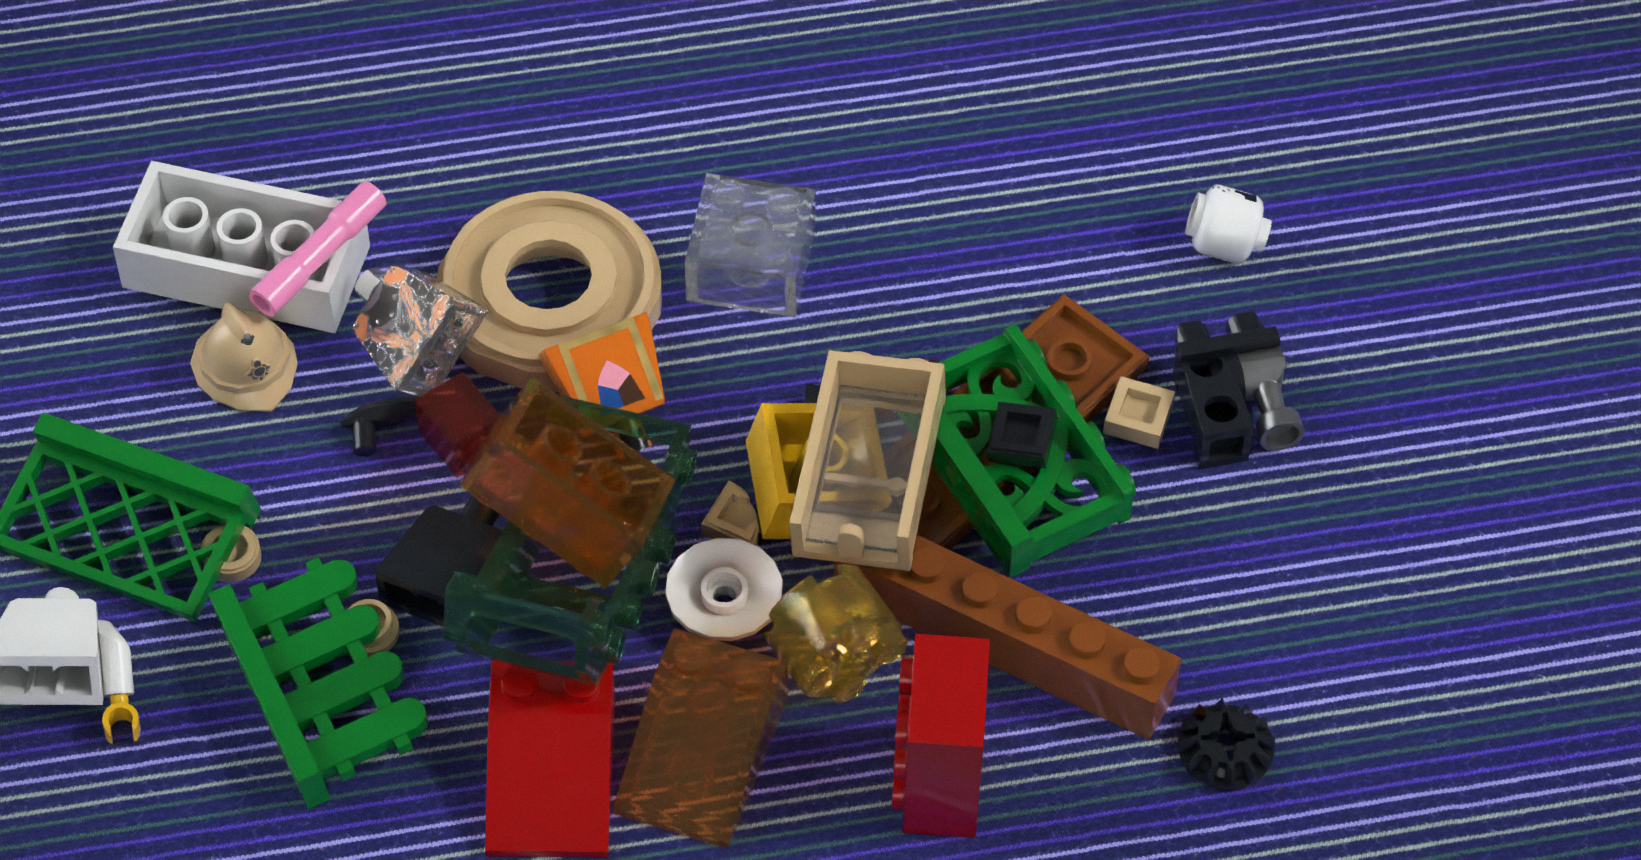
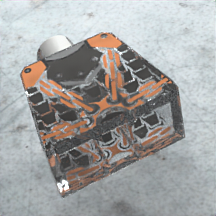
(414, 326)

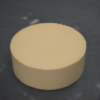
(243, 559)

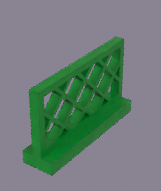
(153, 479)

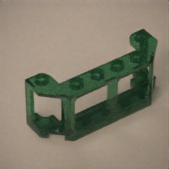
(480, 602)

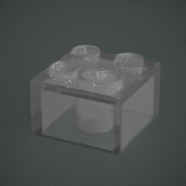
(750, 245)

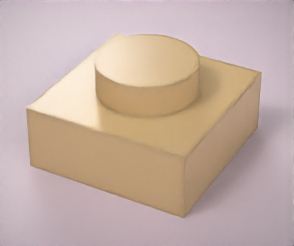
(1139, 412)

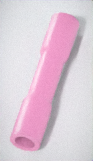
(294, 271)

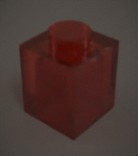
(455, 421)

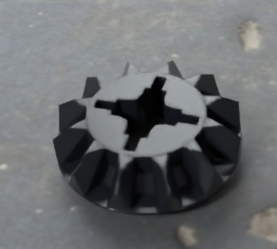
(1209, 761)

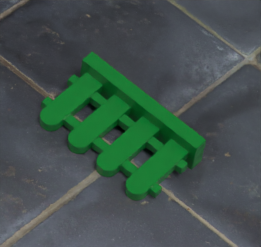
(329, 696)

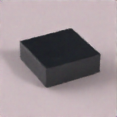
(1022, 435)

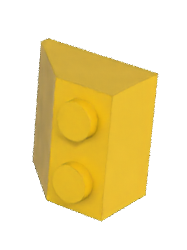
(776, 458)

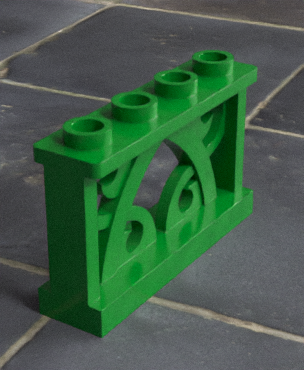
(1003, 518)

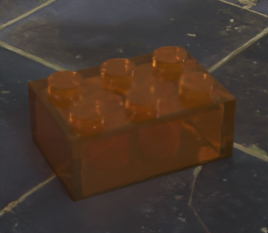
(568, 483)

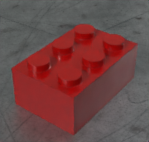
(941, 735)

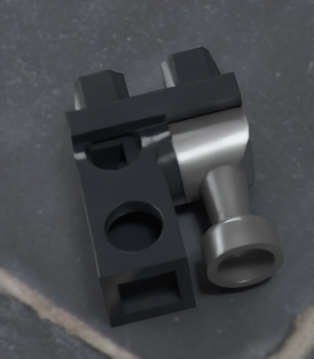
(1217, 379)

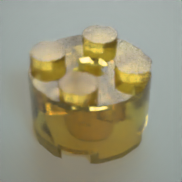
(834, 633)

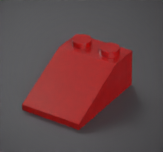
(548, 764)

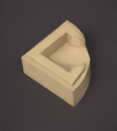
(732, 516)

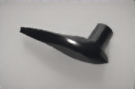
(375, 415)

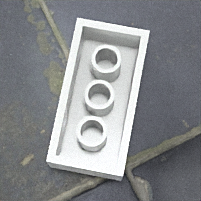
(219, 235)

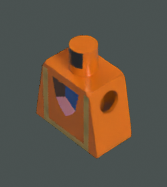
(611, 369)

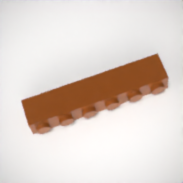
(1033, 636)

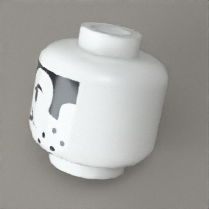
(1227, 224)

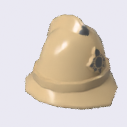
(244, 361)

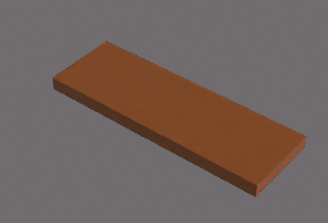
(1076, 350)

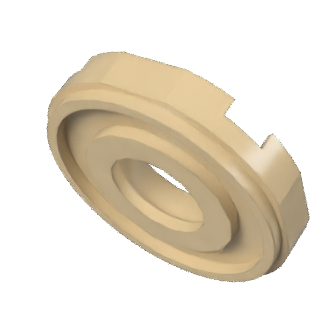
(540, 225)

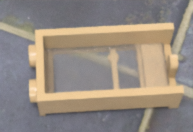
(868, 460)

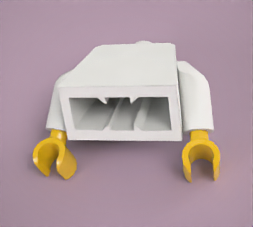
(65, 656)

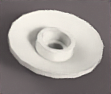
(718, 570)

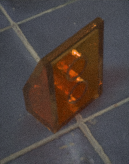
(702, 737)

